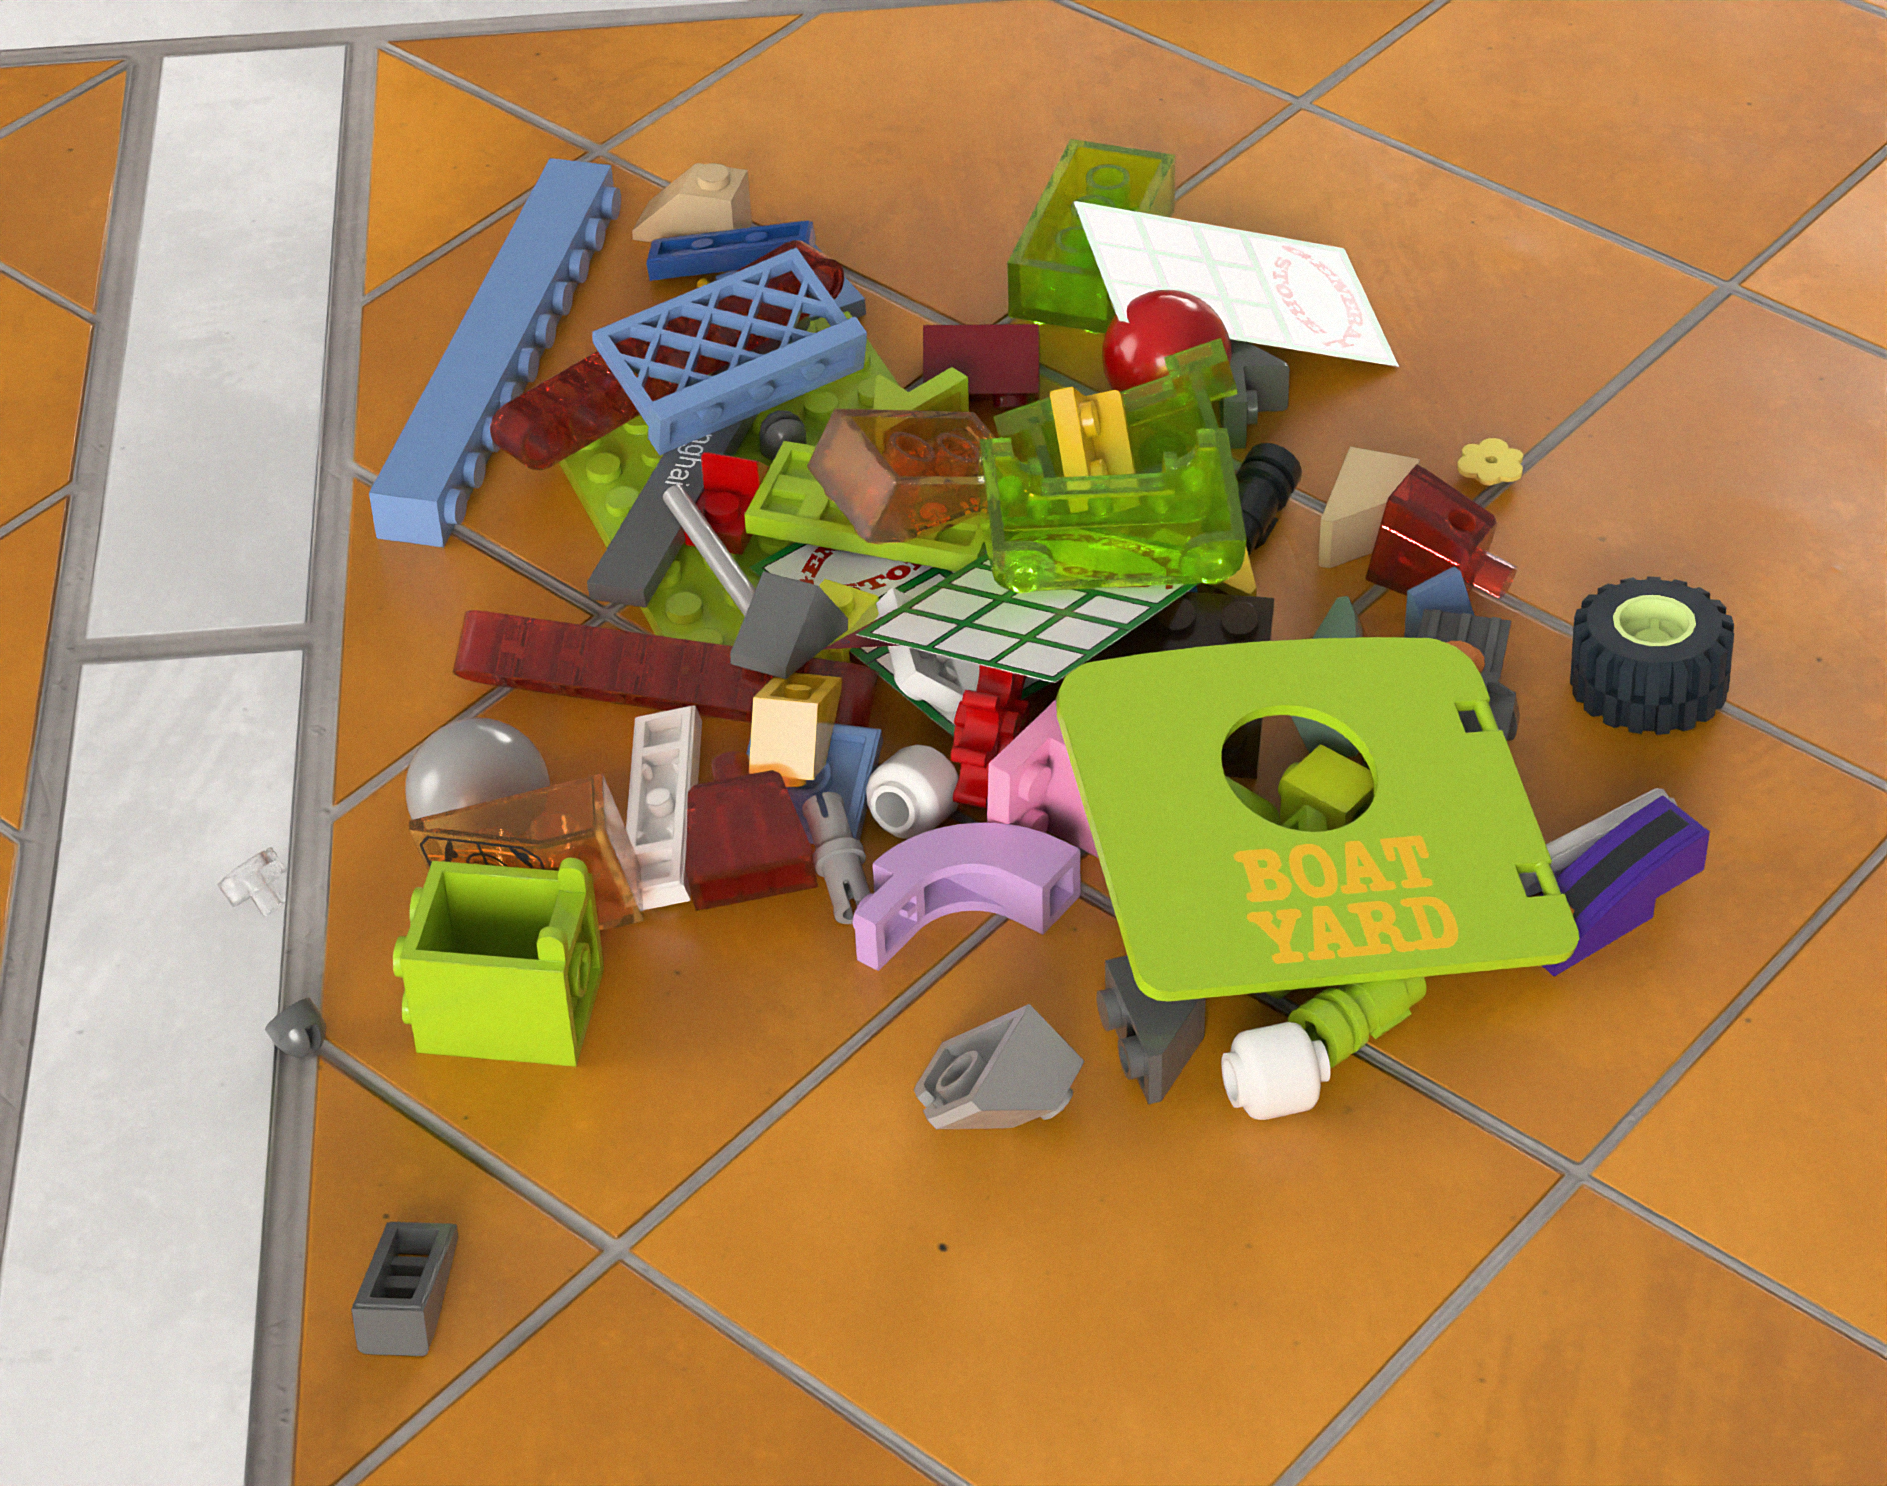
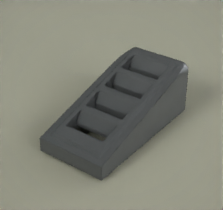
(401, 1294)

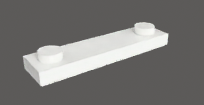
(660, 776)

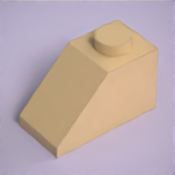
(698, 202)
(1358, 504)

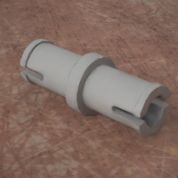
(837, 854)

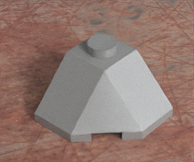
(999, 1074)

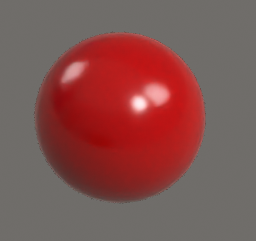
(1157, 327)

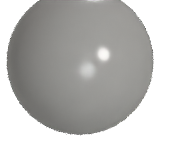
(472, 765)

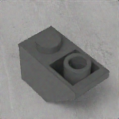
(1152, 1034)

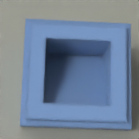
(1440, 592)

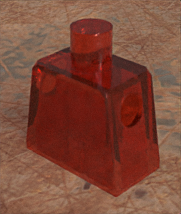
(1434, 529)
(744, 837)

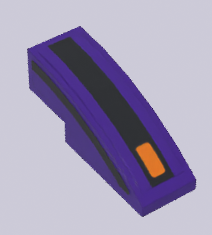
(1625, 871)

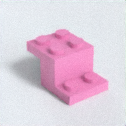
(1036, 786)

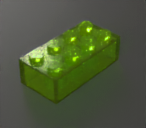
(1053, 266)

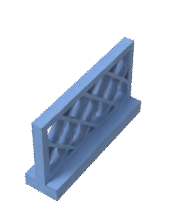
(753, 379)

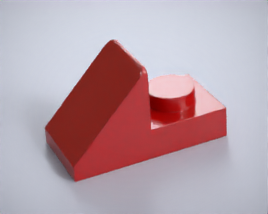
(727, 493)

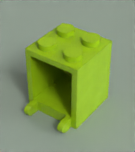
(501, 962)

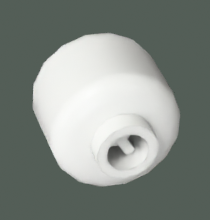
(912, 791)
(1275, 1070)

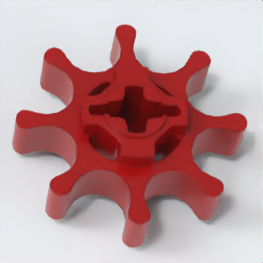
(983, 727)

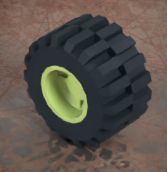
(1651, 655)

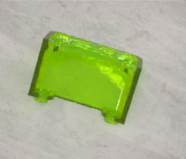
(1112, 527)

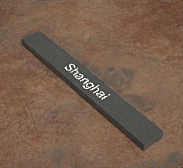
(650, 532)

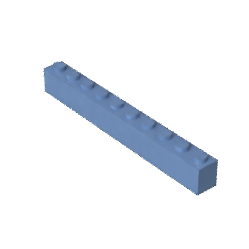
(493, 353)

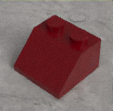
(996, 358)

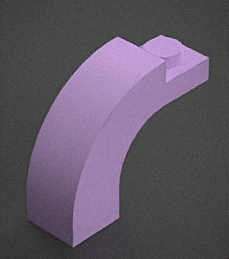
(965, 869)

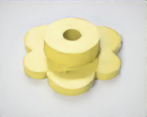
(1491, 462)

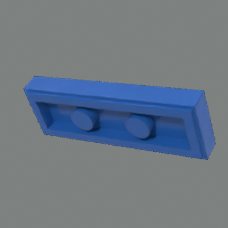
(721, 249)

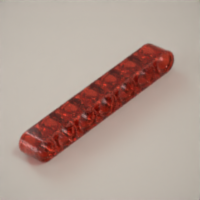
(589, 400)
(632, 668)

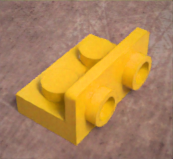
(1092, 433)

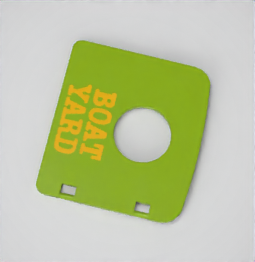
(1247, 906)

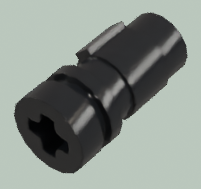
(1265, 486)

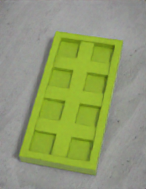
(796, 509)

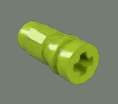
(1354, 1011)

